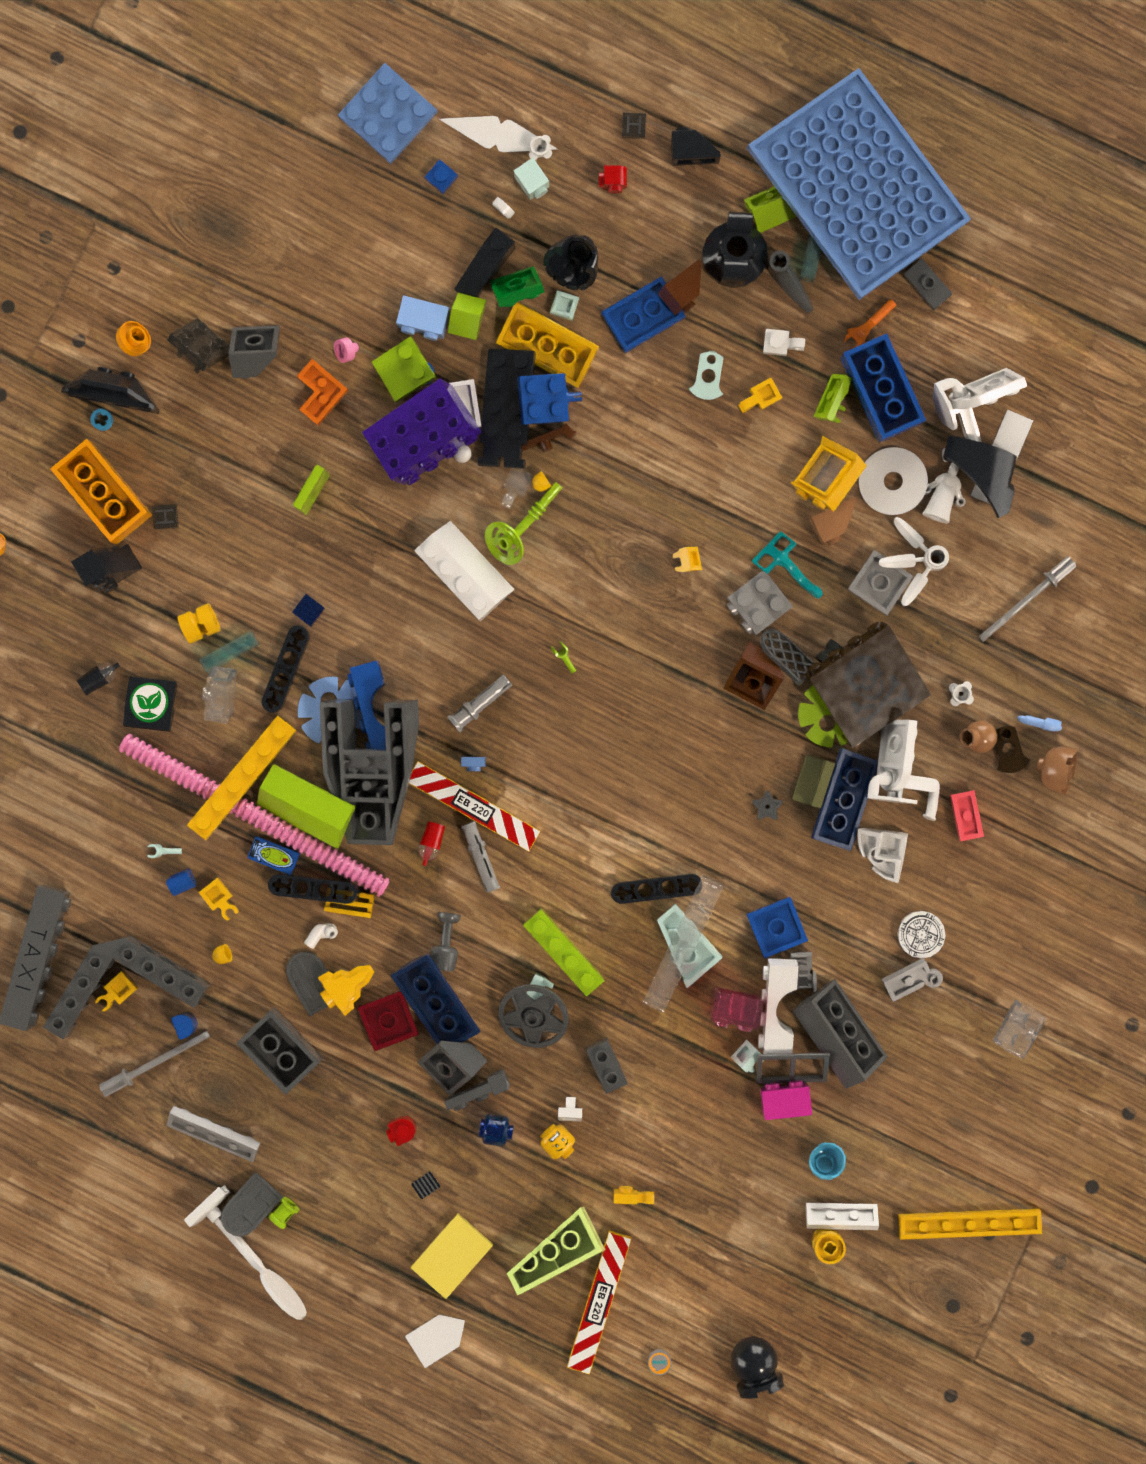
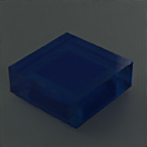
(308, 610)

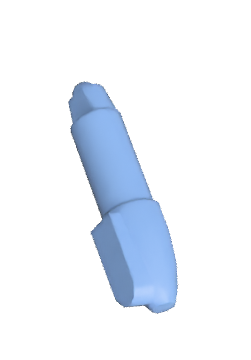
(1046, 724)

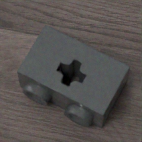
(606, 1065)

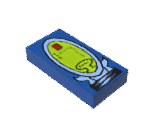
(273, 855)

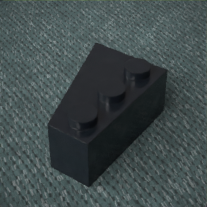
(105, 568)

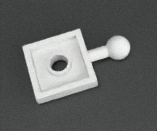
(467, 393)

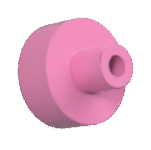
(345, 350)

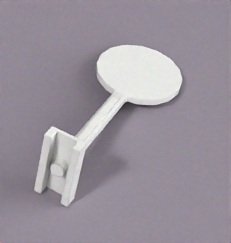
(275, 1285)

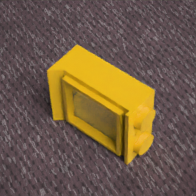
(828, 475)

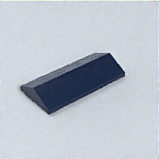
(845, 799)
(434, 1001)

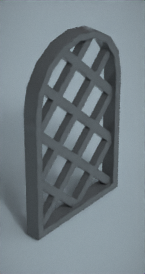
(778, 661)

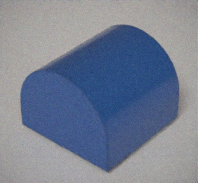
(181, 882)
(184, 1024)

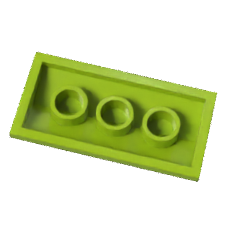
(305, 806)

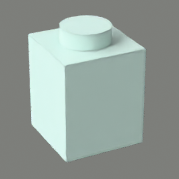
(532, 179)

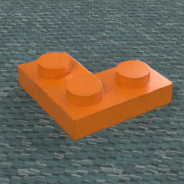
(326, 393)

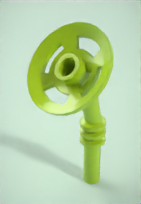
(513, 535)

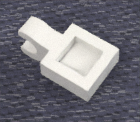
(778, 342)

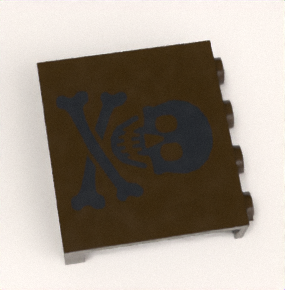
(867, 683)

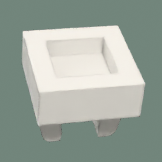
(570, 1113)

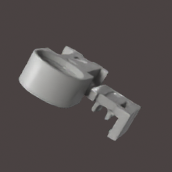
(804, 975)

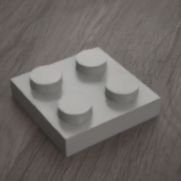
(879, 585)

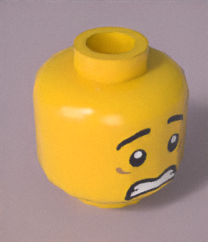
(557, 1141)

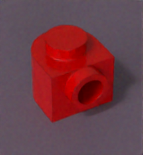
(613, 178)
(401, 1130)

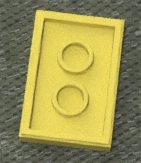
(451, 1255)

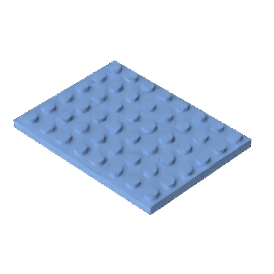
(858, 183)

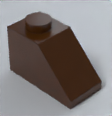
(683, 289)

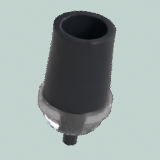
(98, 677)

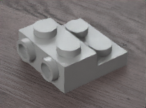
(758, 603)

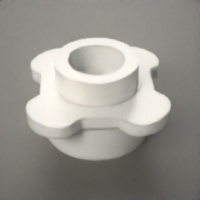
(537, 141)
(967, 693)

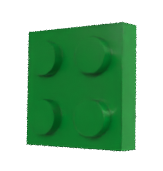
(517, 287)

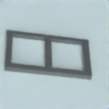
(785, 1079)

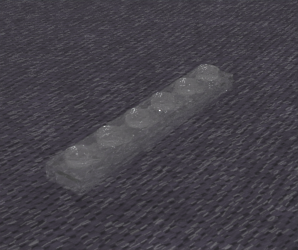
(683, 944)

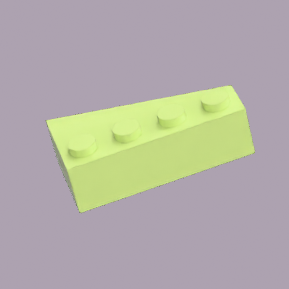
(565, 1248)

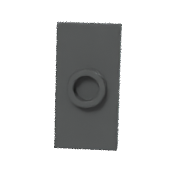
(927, 284)

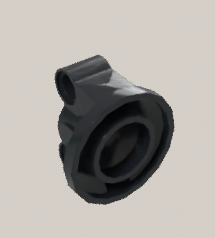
(733, 270)

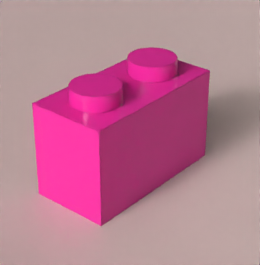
(786, 1100)

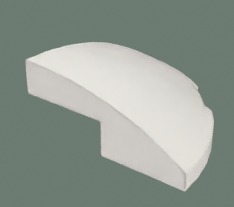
(884, 850)

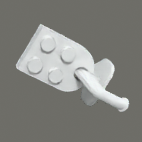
(964, 398)
(895, 768)

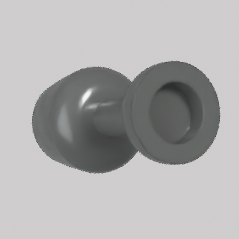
(444, 955)

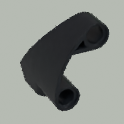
(987, 467)

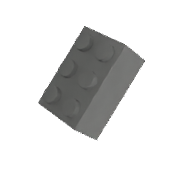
(279, 1050)

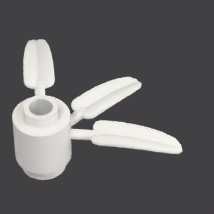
(909, 560)

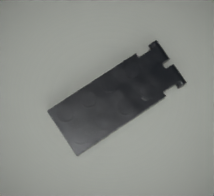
(501, 415)

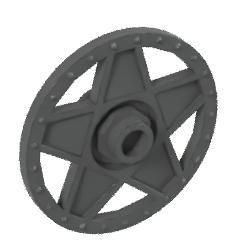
(533, 1016)

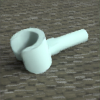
(163, 851)

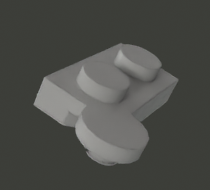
(911, 979)

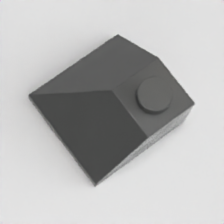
(252, 349)
(452, 1064)

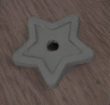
(761, 803)

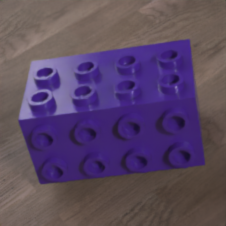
(422, 433)

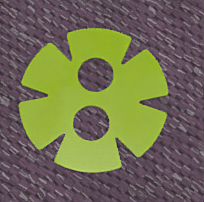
(811, 714)

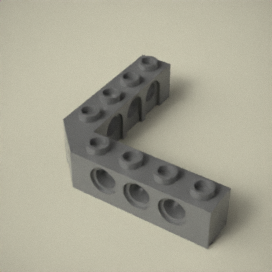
(136, 957)

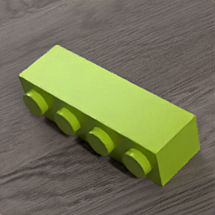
(564, 952)

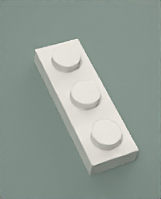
(842, 1216)

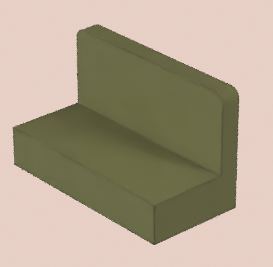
(813, 781)

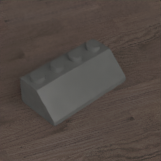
(842, 1033)

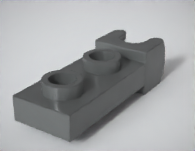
(495, 1083)

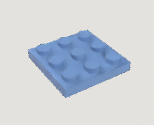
(387, 113)

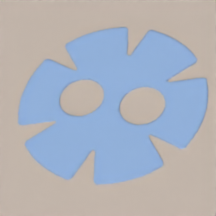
(310, 707)

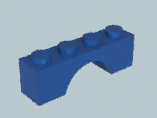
(367, 681)

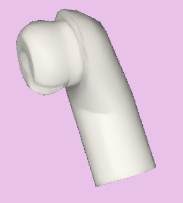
(319, 932)

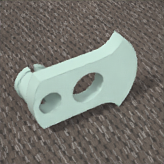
(704, 389)

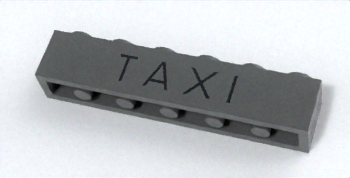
(34, 958)

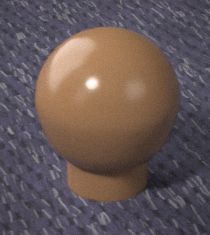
(979, 737)

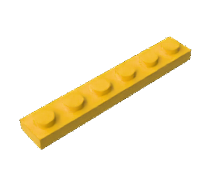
(241, 778)

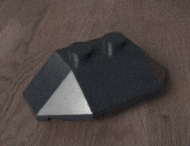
(111, 389)

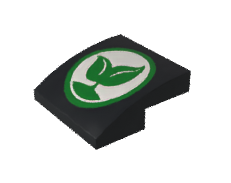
(149, 704)

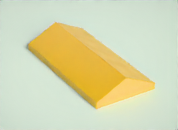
(555, 346)

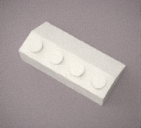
(464, 570)

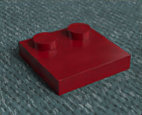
(388, 1020)

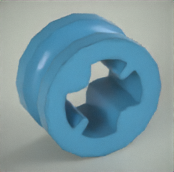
(105, 413)

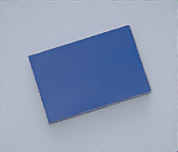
(640, 316)

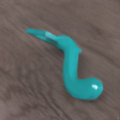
(782, 559)

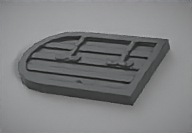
(303, 975)
(249, 1206)

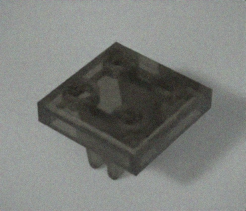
(199, 345)

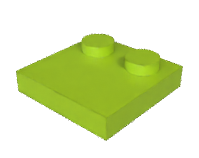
(403, 369)

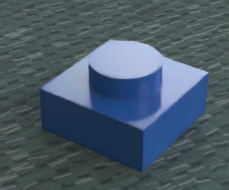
(441, 176)

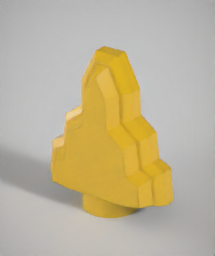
(344, 987)

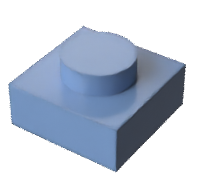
(473, 763)

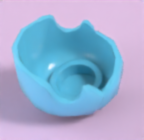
(827, 1161)

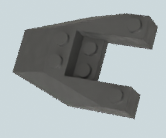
(369, 777)

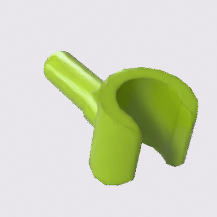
(563, 655)

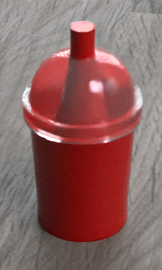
(430, 842)

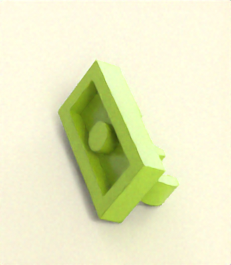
(833, 395)

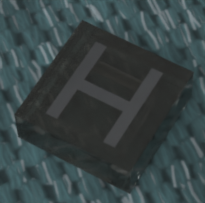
(633, 125)
(165, 516)

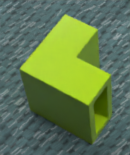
(466, 316)

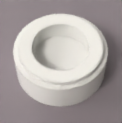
(503, 208)

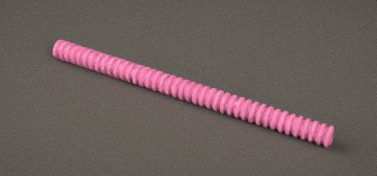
(256, 816)

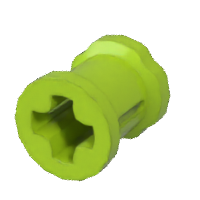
(283, 1212)

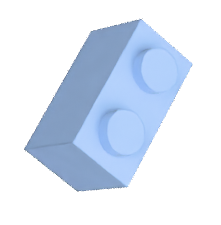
(423, 318)

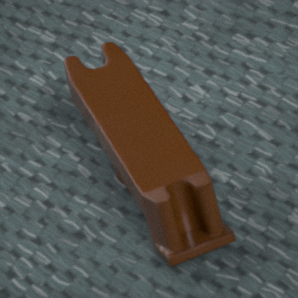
(544, 440)

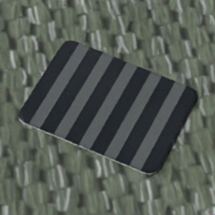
(425, 1185)

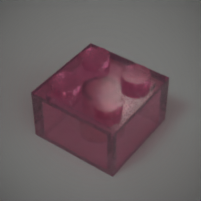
(735, 1008)

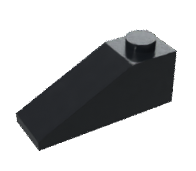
(486, 264)

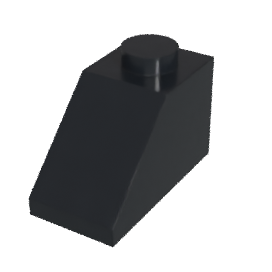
(692, 148)

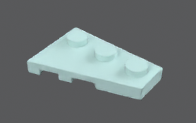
(704, 953)

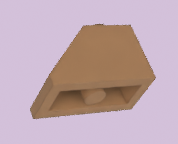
(832, 525)

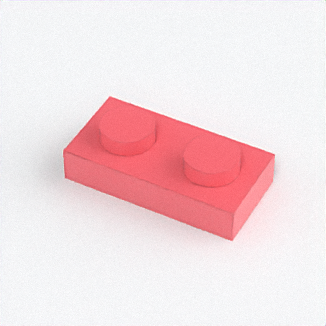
(966, 815)

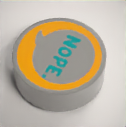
(659, 1362)

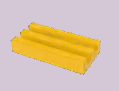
(369, 905)

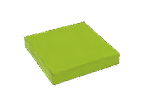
(311, 489)

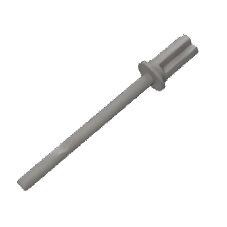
(1052, 578)
(125, 1078)

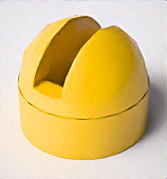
(540, 482)
(222, 954)

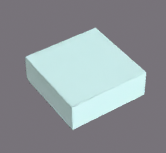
(564, 305)

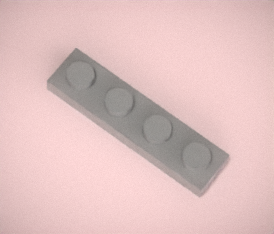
(213, 1134)

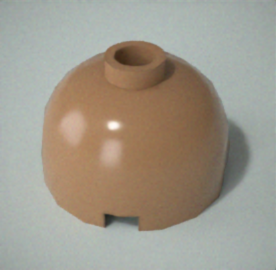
(1058, 768)

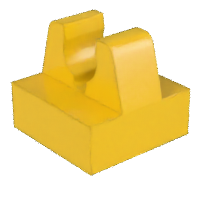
(689, 559)

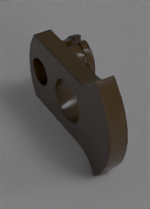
(1017, 760)

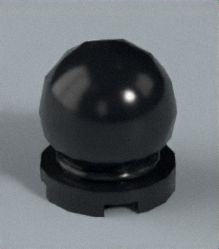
(755, 1365)

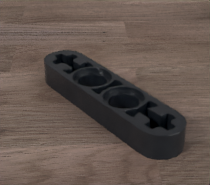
(289, 670)
(656, 885)
(313, 889)

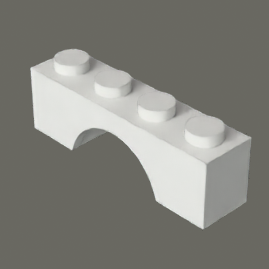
(780, 978)

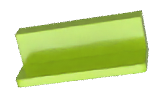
(768, 209)

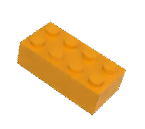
(101, 491)

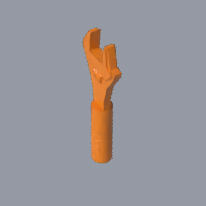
(860, 333)

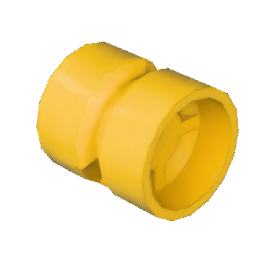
(199, 623)
(828, 1245)

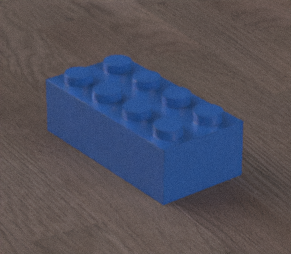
(882, 388)

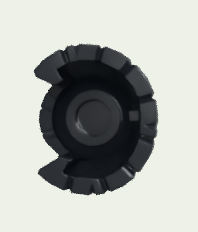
(573, 262)

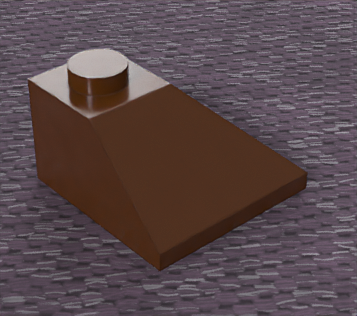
(754, 677)

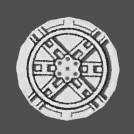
(921, 934)

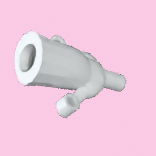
(941, 502)

